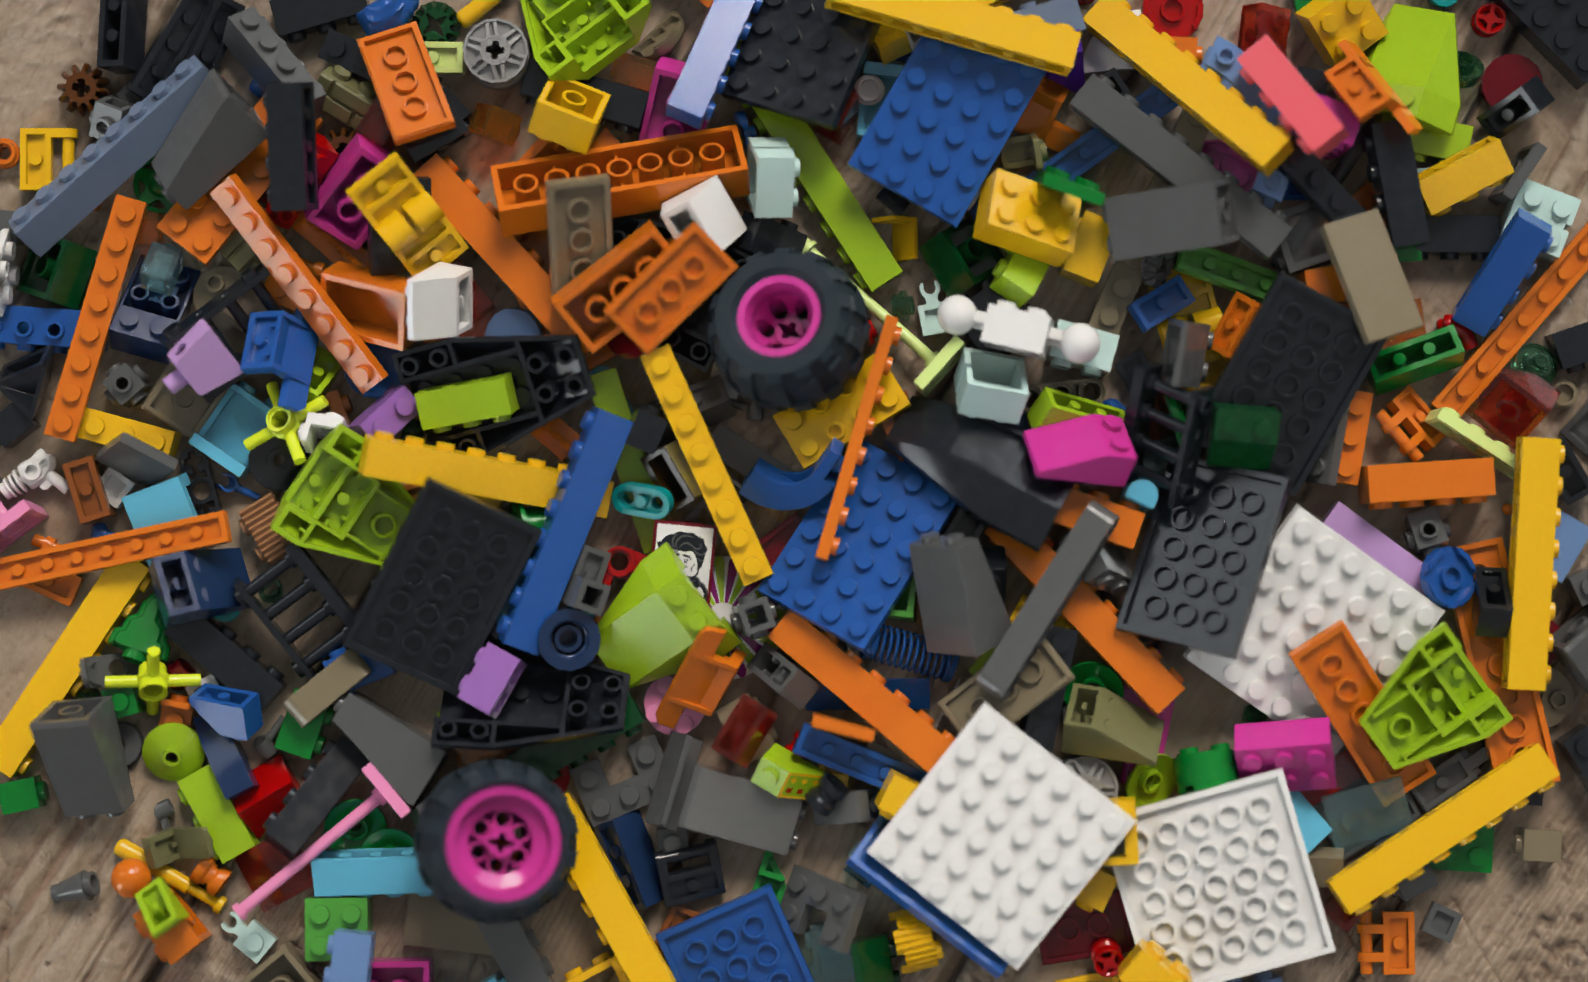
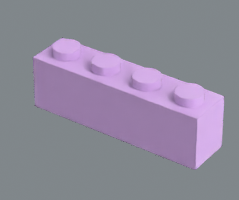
(1374, 543)

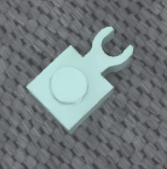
(928, 312)
(252, 939)

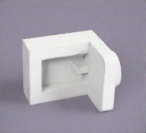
(316, 427)

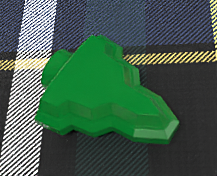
(142, 632)

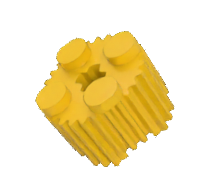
(915, 942)

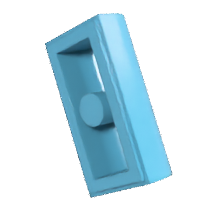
(1141, 493)

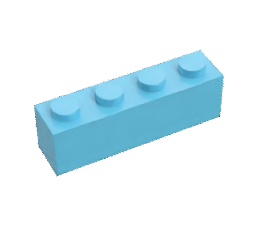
(367, 873)

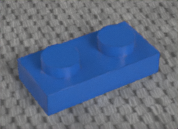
(1161, 303)

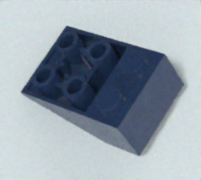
(146, 314)
(197, 584)

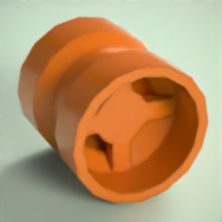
(208, 873)

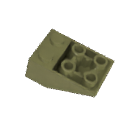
(1110, 727)

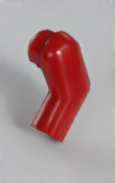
(1465, 335)

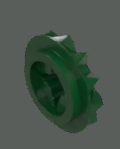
(438, 11)

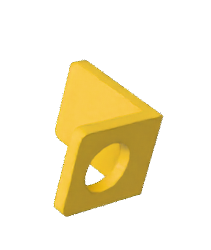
(903, 236)

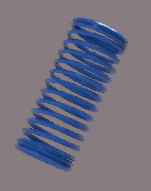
(945, 663)

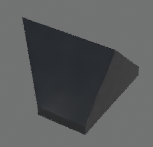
(27, 379)

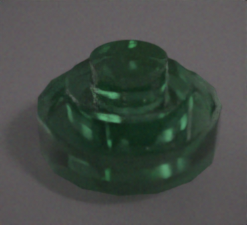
(1470, 69)
(1535, 359)

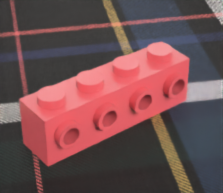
(1293, 98)

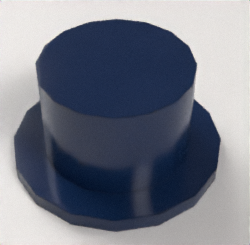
(569, 639)

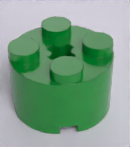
(1204, 769)

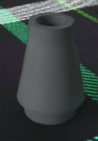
(78, 887)

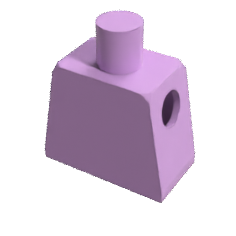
(201, 361)

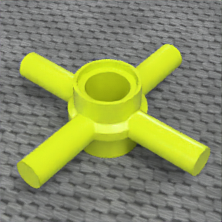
(276, 424)
(152, 680)

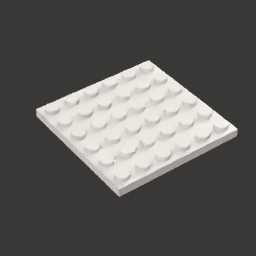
(1305, 588)
(1001, 835)
(1225, 880)

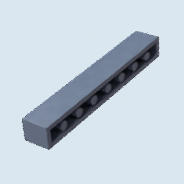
(108, 161)

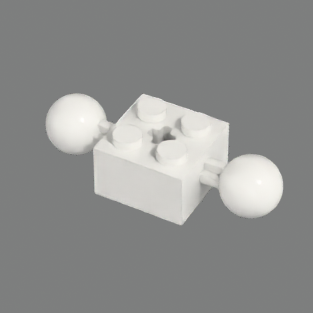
(1018, 330)

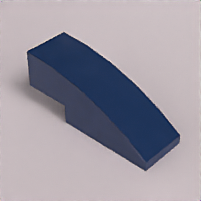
(226, 760)

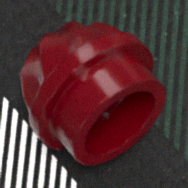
(180, 666)

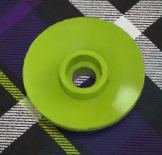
(175, 739)
(1151, 783)

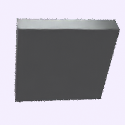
(1523, 166)
(136, 459)

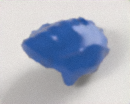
(386, 15)

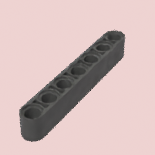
(1047, 600)

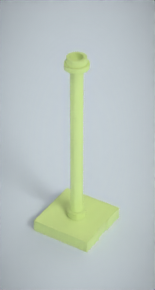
(937, 363)

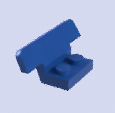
(282, 346)

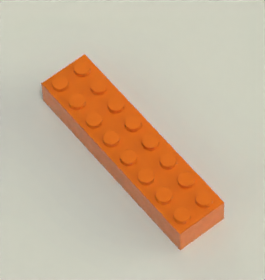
(639, 172)

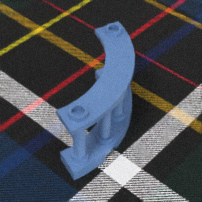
(1223, 61)

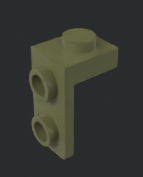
(1024, 151)
(177, 844)

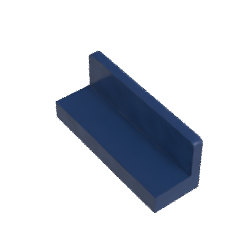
(631, 855)

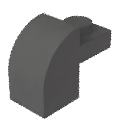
(585, 583)
(855, 808)

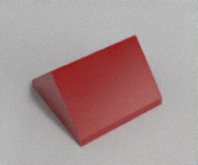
(274, 782)

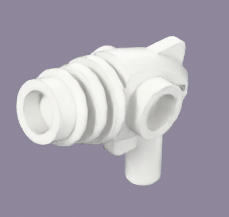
(34, 473)

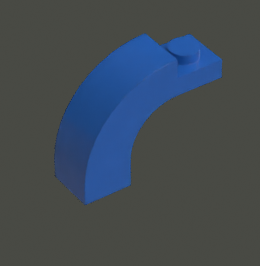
(793, 490)

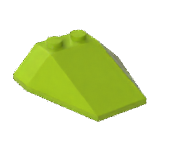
(582, 35)
(1421, 65)
(337, 507)
(657, 620)
(1432, 703)

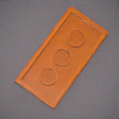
(406, 83)
(670, 288)

